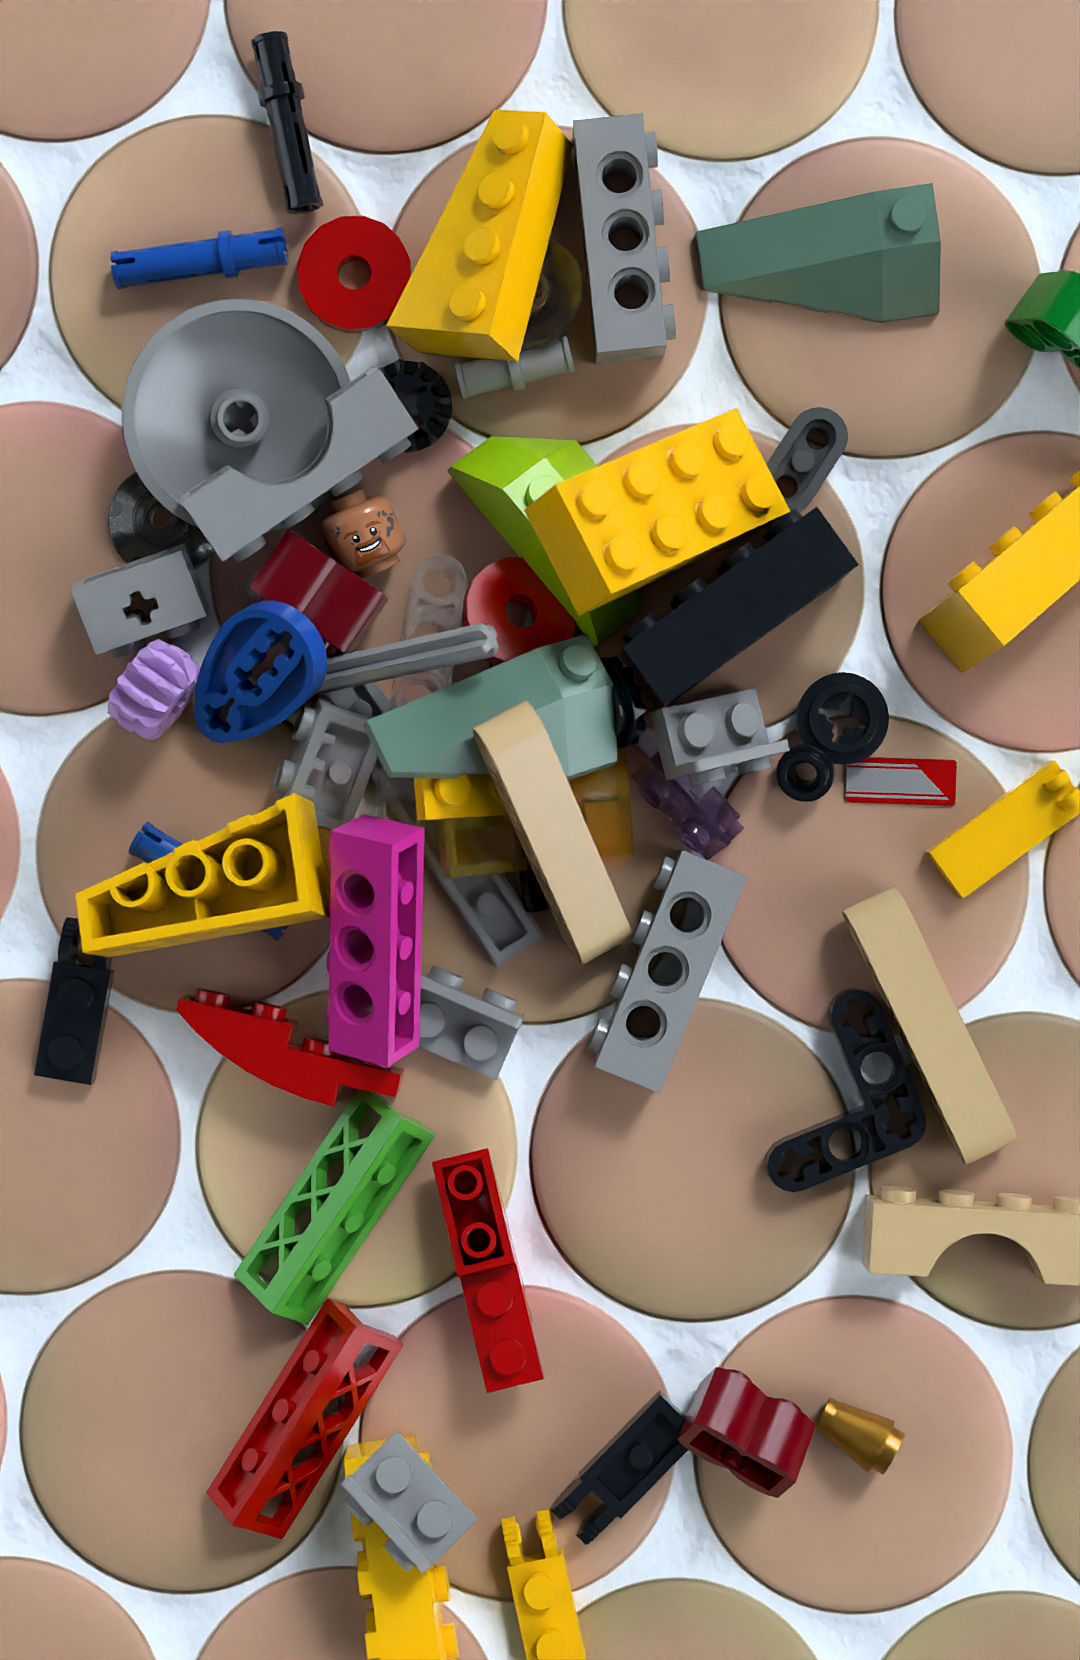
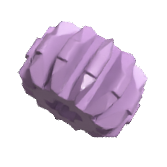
(154, 690)

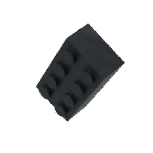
(738, 608)

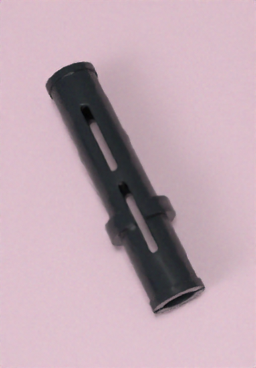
(282, 100)

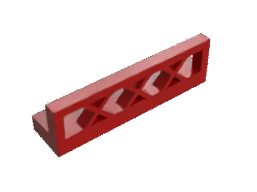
(294, 1419)

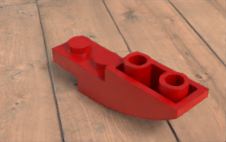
(264, 1046)
(488, 1270)

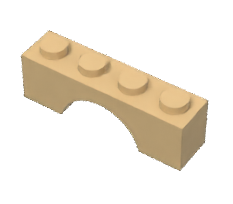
(911, 1232)

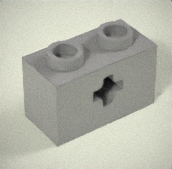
(106, 598)

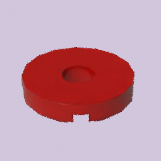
(347, 241)
(509, 582)

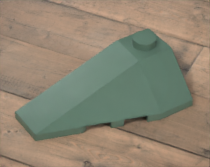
(846, 256)
(560, 682)

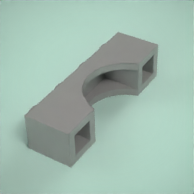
(363, 424)

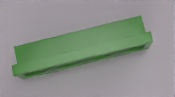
(339, 1214)

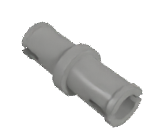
(535, 364)

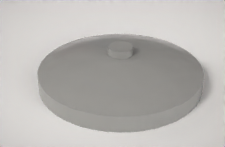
(229, 389)

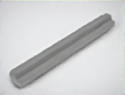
(410, 657)

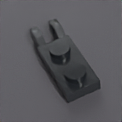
(74, 1013)
(626, 1466)

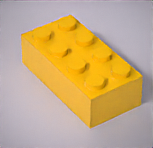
(656, 510)

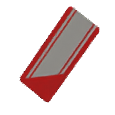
(901, 781)

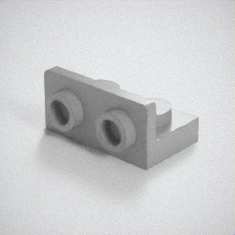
(714, 734)
(328, 762)
(465, 1025)
(407, 1504)

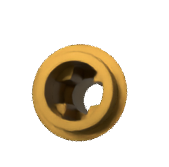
(860, 1435)

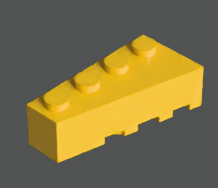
(489, 245)
(1014, 586)
(233, 882)
(405, 1605)

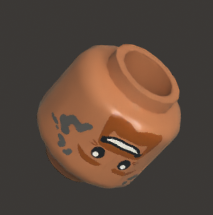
(363, 533)

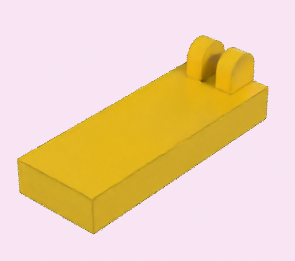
(1006, 829)

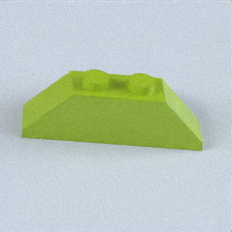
(505, 479)

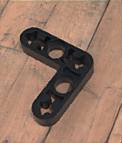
(866, 1119)

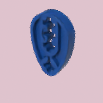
(280, 691)

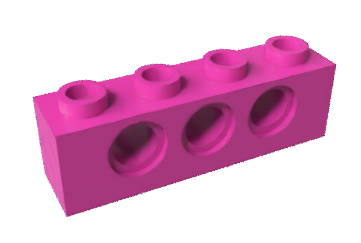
(375, 939)

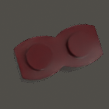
(321, 589)
(747, 1431)

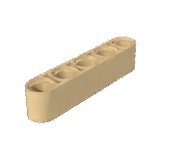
(552, 831)
(929, 1025)

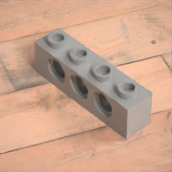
(600, 149)
(650, 1057)

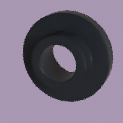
(802, 789)

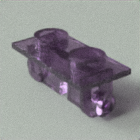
(702, 823)

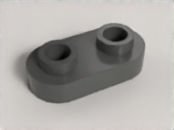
(806, 465)

